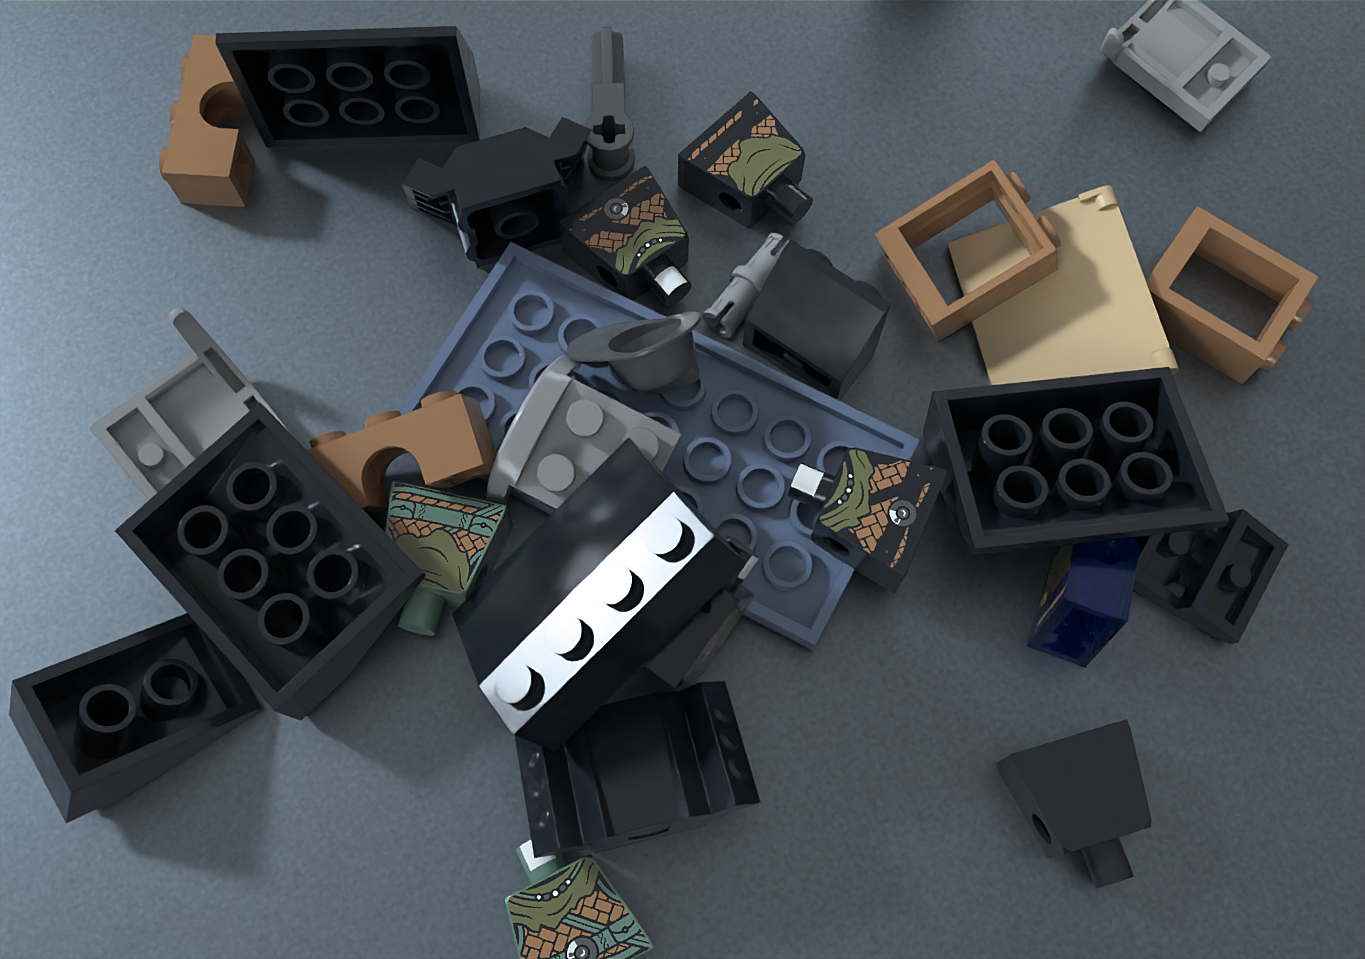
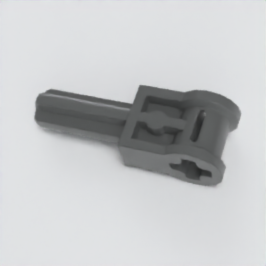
(612, 130)

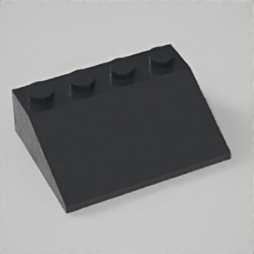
(356, 85)
(1070, 461)
(273, 562)
(591, 597)

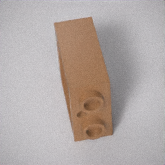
(948, 208)
(1248, 261)

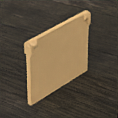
(1080, 318)

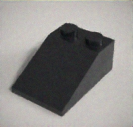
(127, 712)

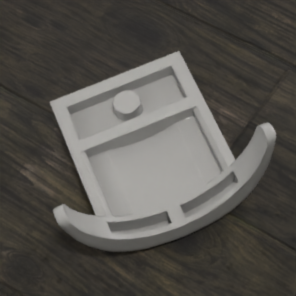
(1185, 57)
(178, 413)
(566, 435)

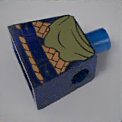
(1085, 599)

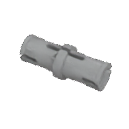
(744, 288)

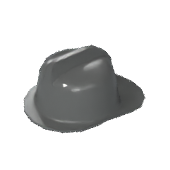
(645, 353)

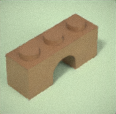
(203, 159)
(443, 436)

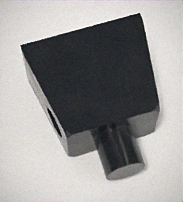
(1082, 797)

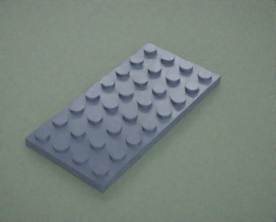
(738, 425)

